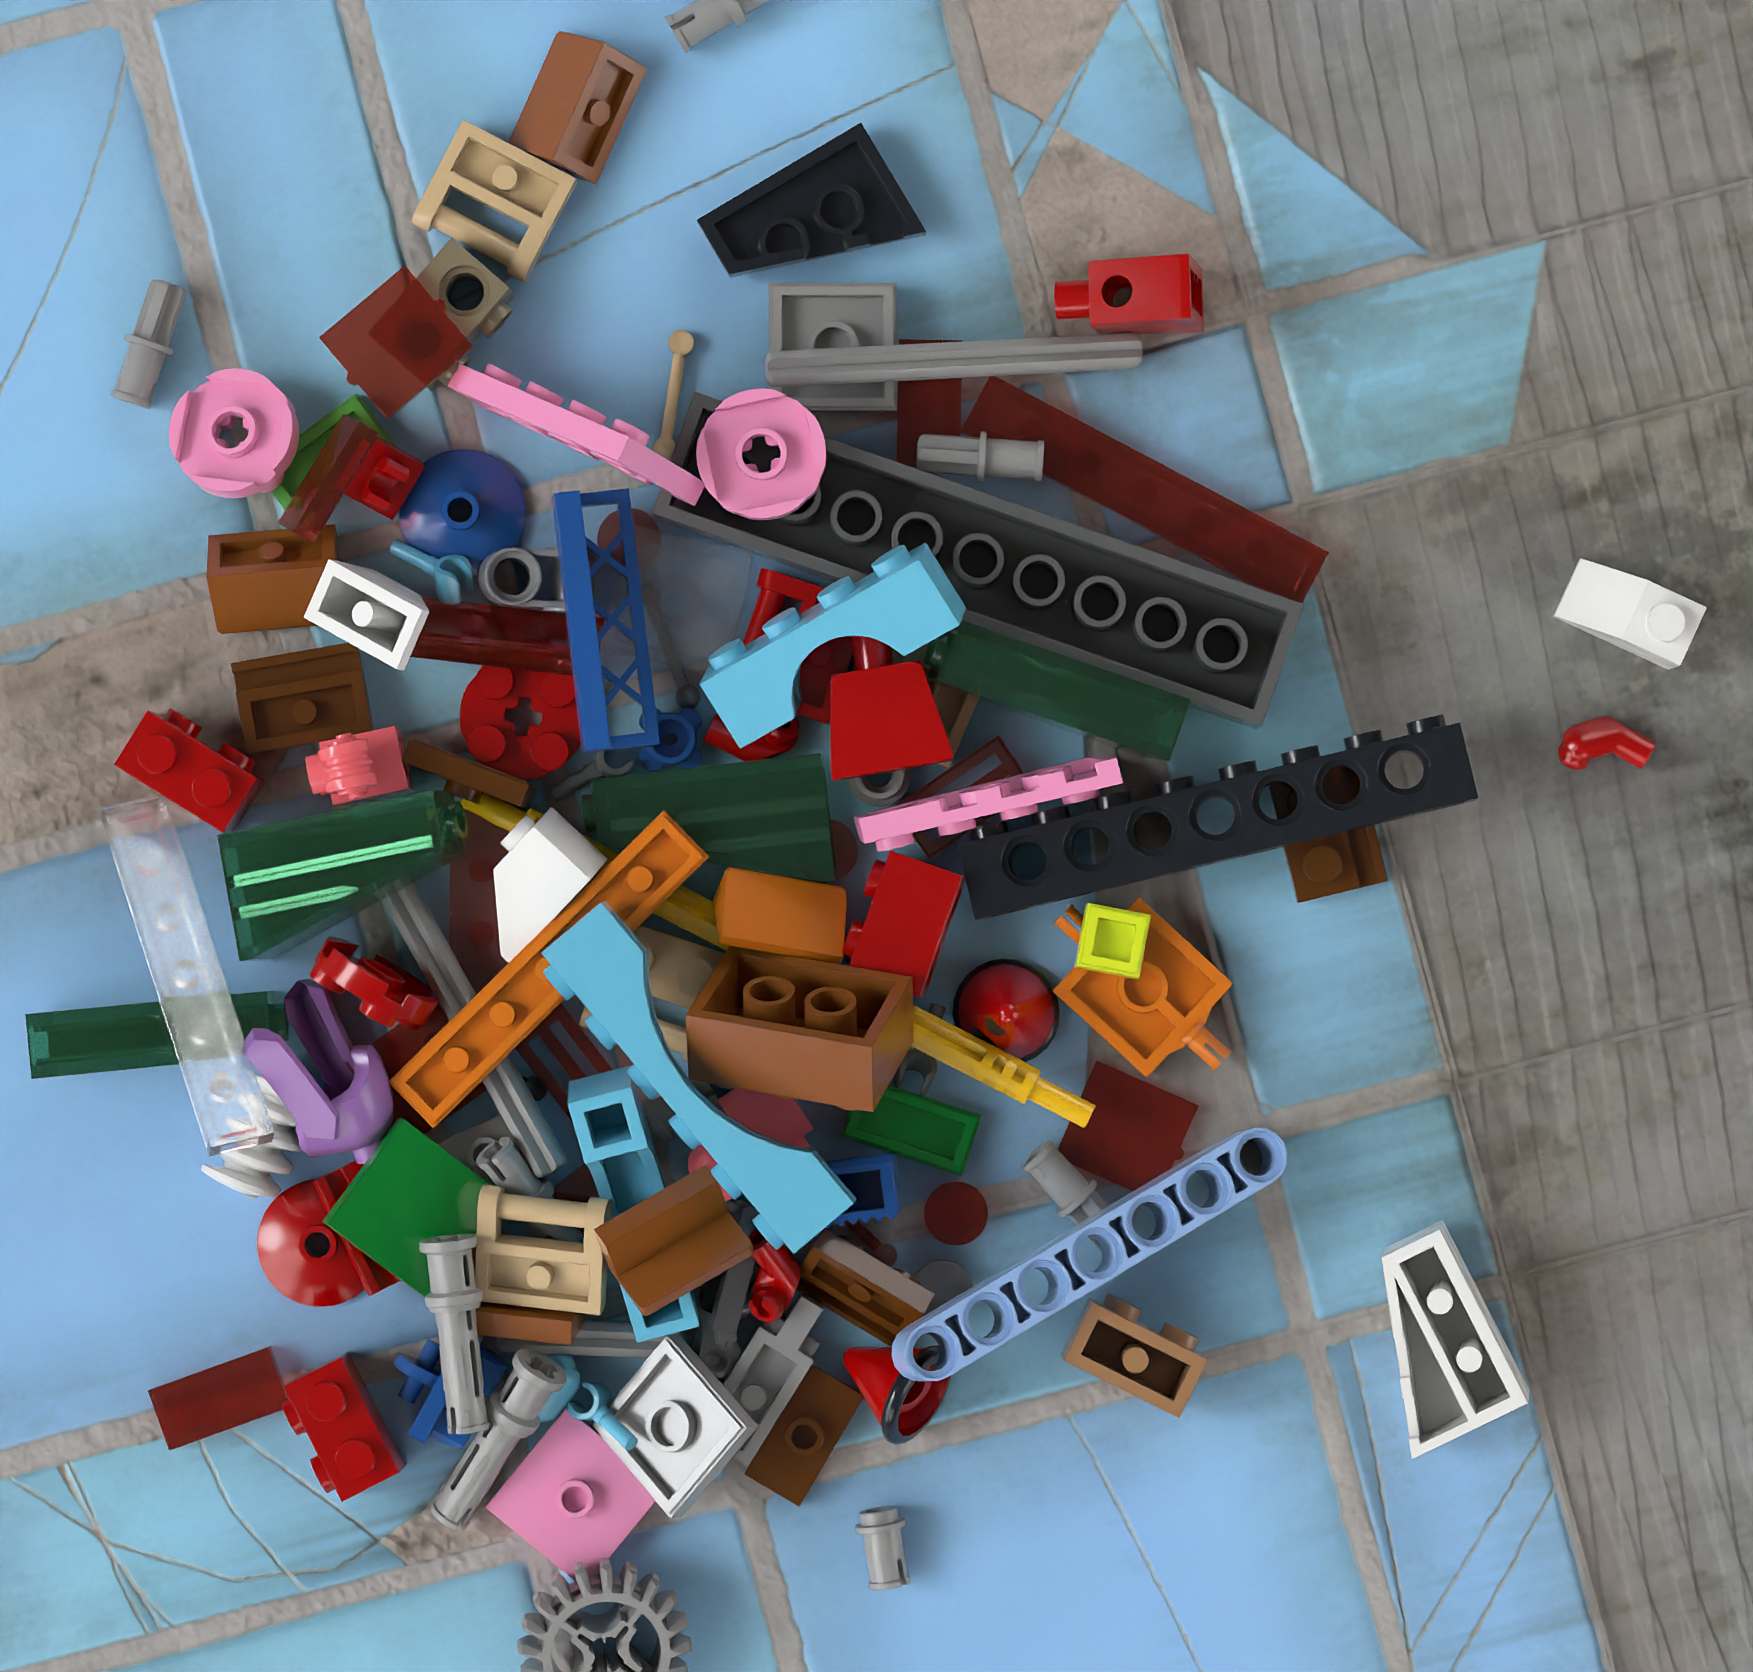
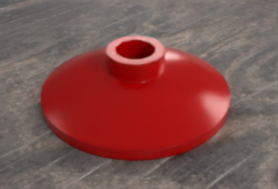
(285, 1255)

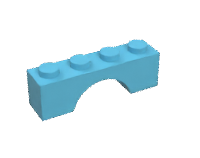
(899, 604)
(627, 1171)

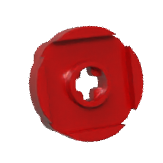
(494, 739)
(384, 987)

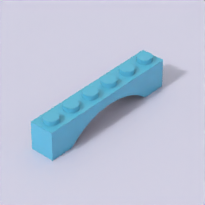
(610, 976)

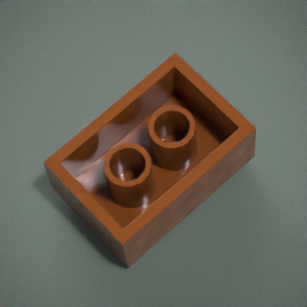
(800, 1028)

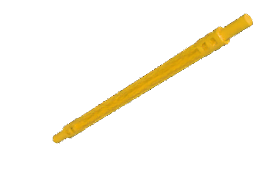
(930, 1032)

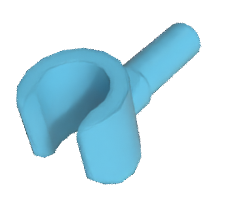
(449, 571)
(602, 1414)

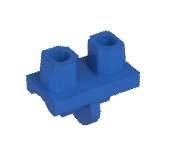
(432, 1416)

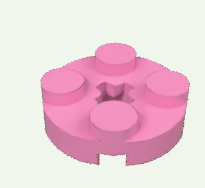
(730, 433)
(255, 463)

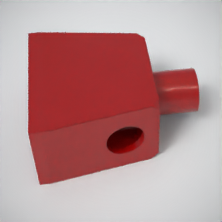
(1163, 298)
(883, 716)

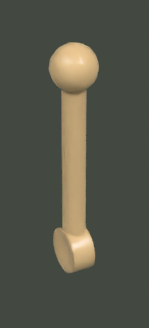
(681, 344)

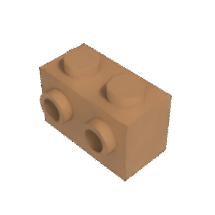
(1133, 1356)

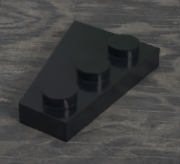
(813, 209)

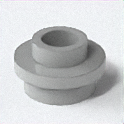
(881, 795)

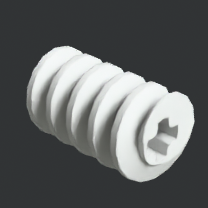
(249, 1168)

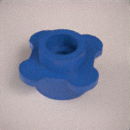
(685, 749)

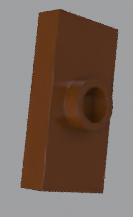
(468, 777)
(804, 1435)

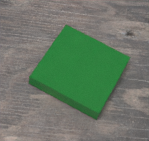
(403, 1196)

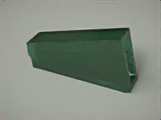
(1058, 690)
(741, 813)
(326, 867)
(127, 1035)

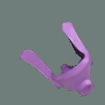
(358, 1105)

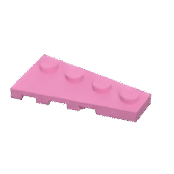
(576, 427)
(1010, 796)

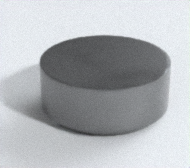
(943, 1279)

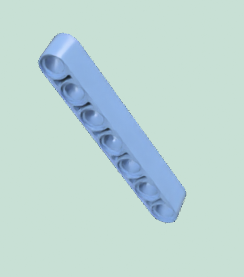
(1119, 1246)

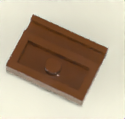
(301, 698)
(1335, 861)
(861, 1287)

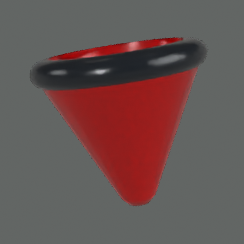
(1008, 1007)
(897, 1402)

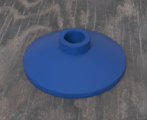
(496, 502)

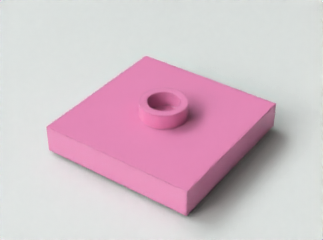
(572, 1497)

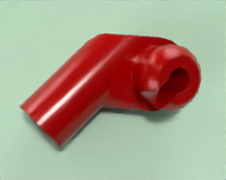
(1601, 737)
(774, 1281)

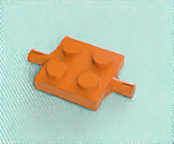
(1160, 1008)

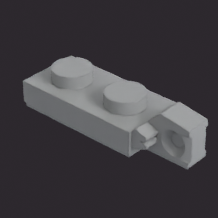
(773, 1370)

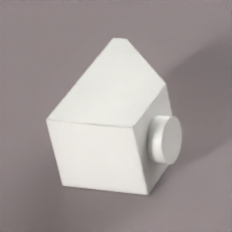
(368, 611)
(1630, 613)
(539, 877)

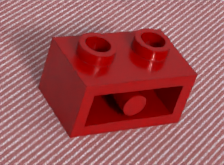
(190, 772)
(905, 920)
(343, 1428)

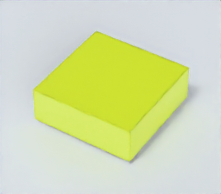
(1112, 941)

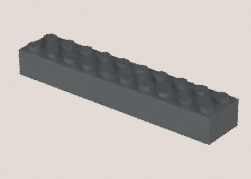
(1018, 573)

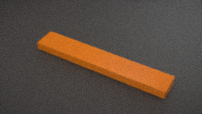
(521, 994)

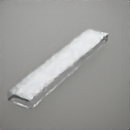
(187, 975)

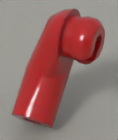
(765, 747)

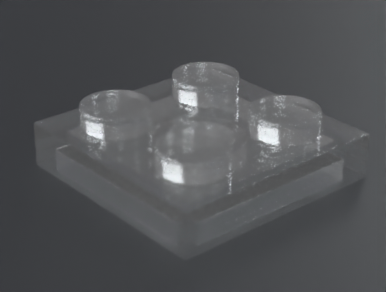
(688, 598)

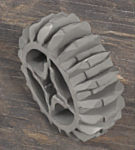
(619, 1622)

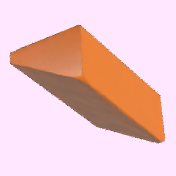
(781, 915)

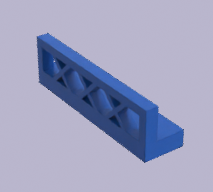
(581, 620)

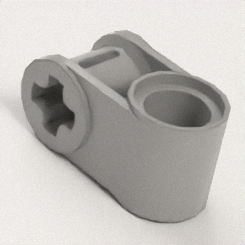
(542, 581)

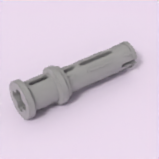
(454, 1302)
(511, 1416)

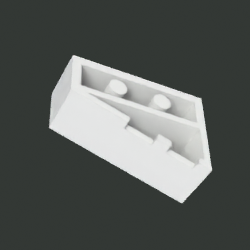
(1446, 1342)

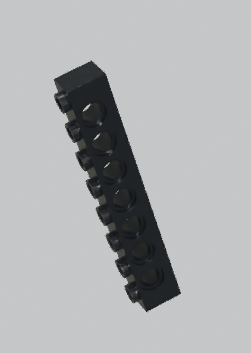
(999, 891)

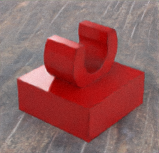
(385, 478)

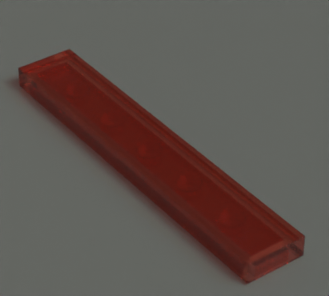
(1150, 493)

